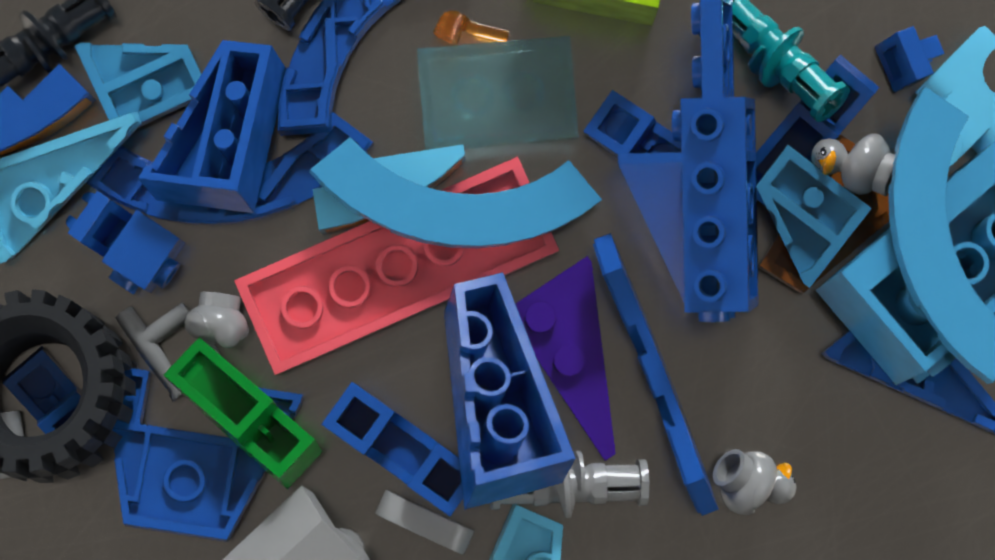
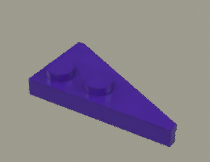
(568, 345)

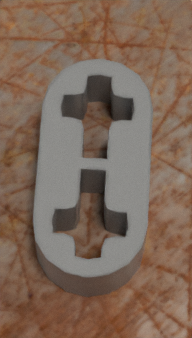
(424, 522)

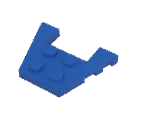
(181, 477)

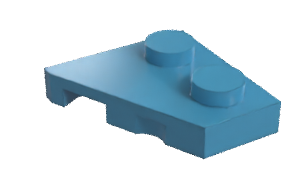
(140, 77)
(809, 212)

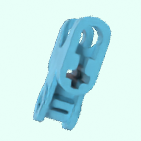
(963, 85)

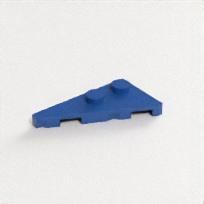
(950, 390)

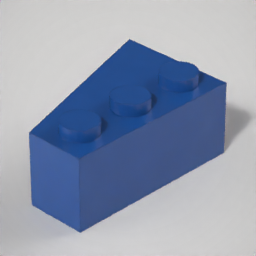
(224, 134)

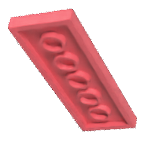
(372, 280)

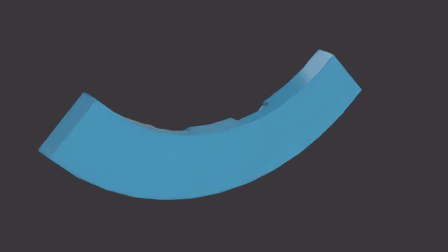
(450, 217)
(924, 238)

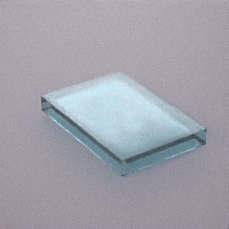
(498, 93)

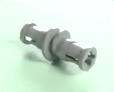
(591, 484)

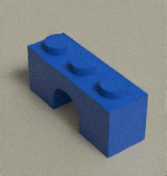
(397, 447)

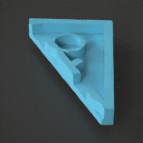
(48, 175)

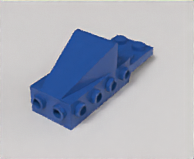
(680, 188)

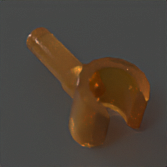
(454, 24)

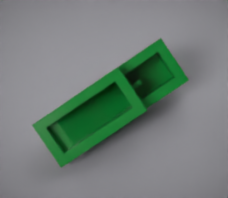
(243, 413)

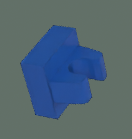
(908, 58)
(98, 223)

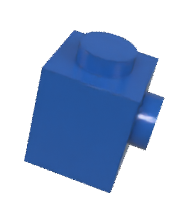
(143, 255)

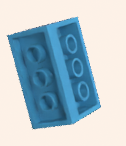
(875, 300)

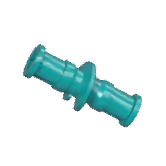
(781, 61)

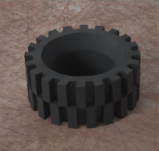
(62, 321)

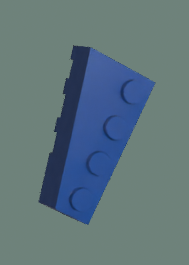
(501, 402)

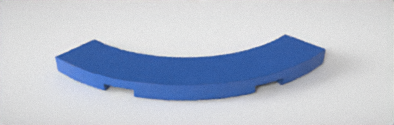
(319, 61)
(283, 184)
(656, 374)

